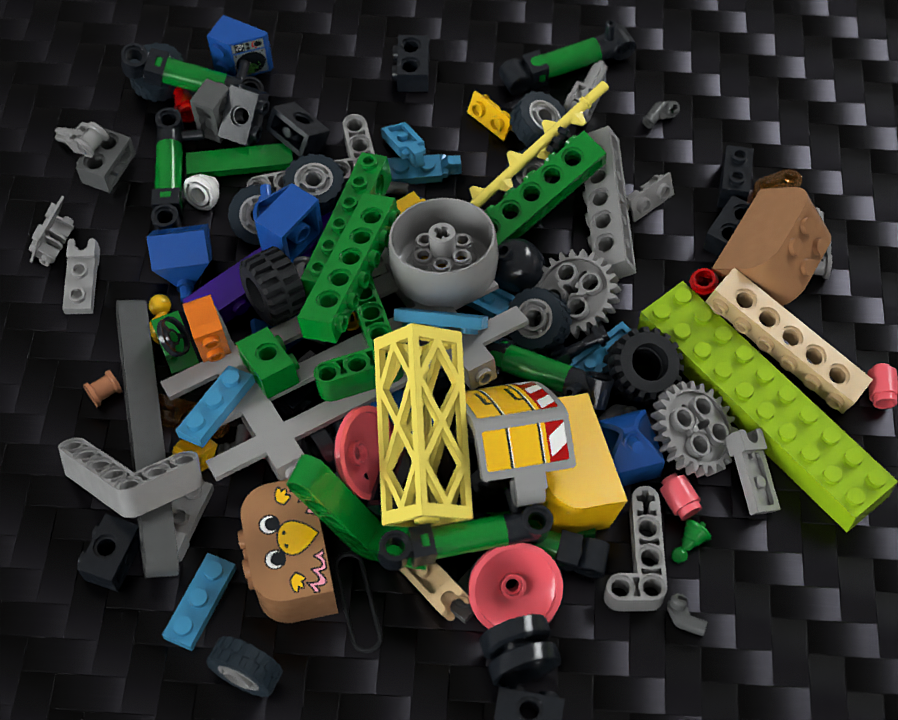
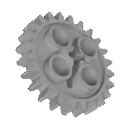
(576, 292)
(693, 428)

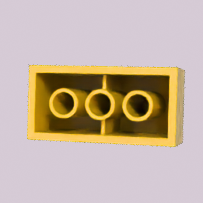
(591, 491)

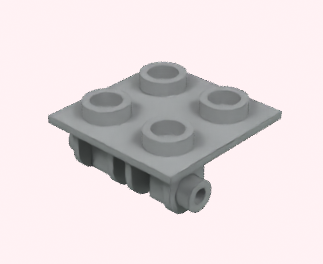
(51, 235)

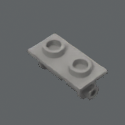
(651, 195)

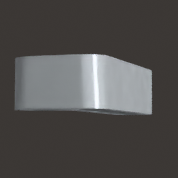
(642, 548)

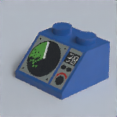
(234, 41)

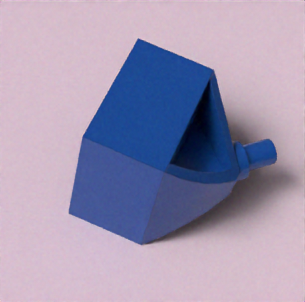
(287, 220)
(180, 255)
(633, 447)

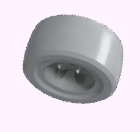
(443, 232)

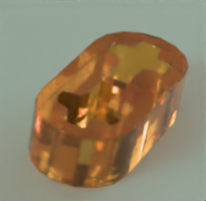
(777, 181)

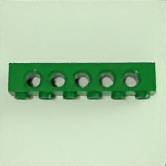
(369, 176)
(549, 195)
(348, 269)

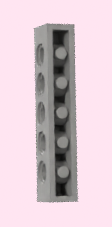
(608, 208)

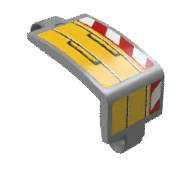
(520, 434)

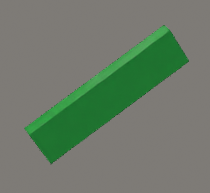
(239, 160)

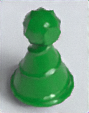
(694, 535)

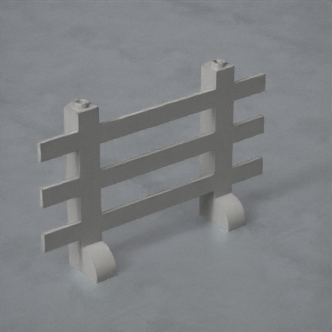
(277, 439)

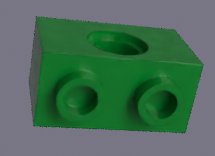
(268, 362)

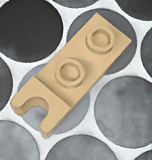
(437, 588)

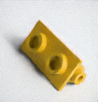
(490, 115)

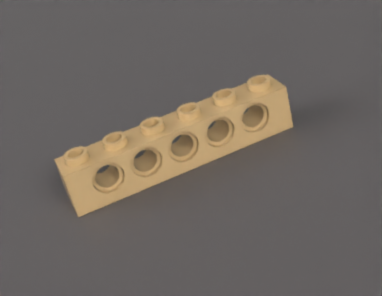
(803, 342)

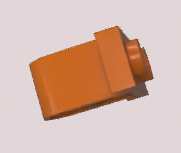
(206, 329)

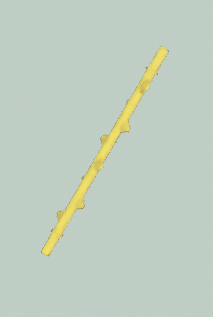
(538, 149)

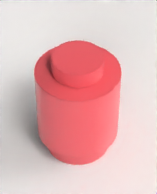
(884, 386)
(680, 496)

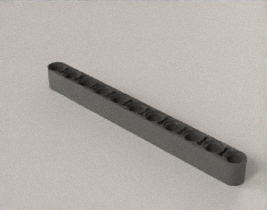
(145, 432)

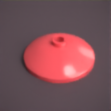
(358, 450)
(536, 588)

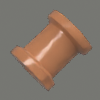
(102, 388)

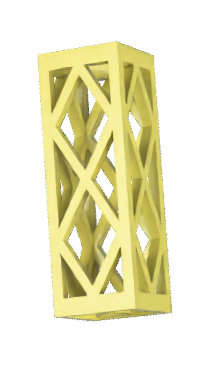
(422, 489)

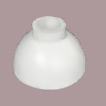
(201, 191)

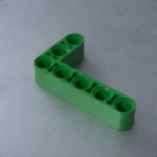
(356, 371)
(340, 509)

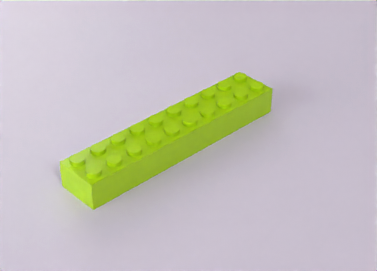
(796, 431)

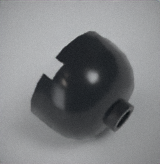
(518, 265)

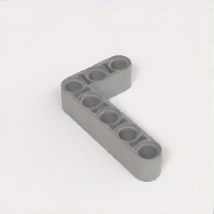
(356, 140)
(129, 491)

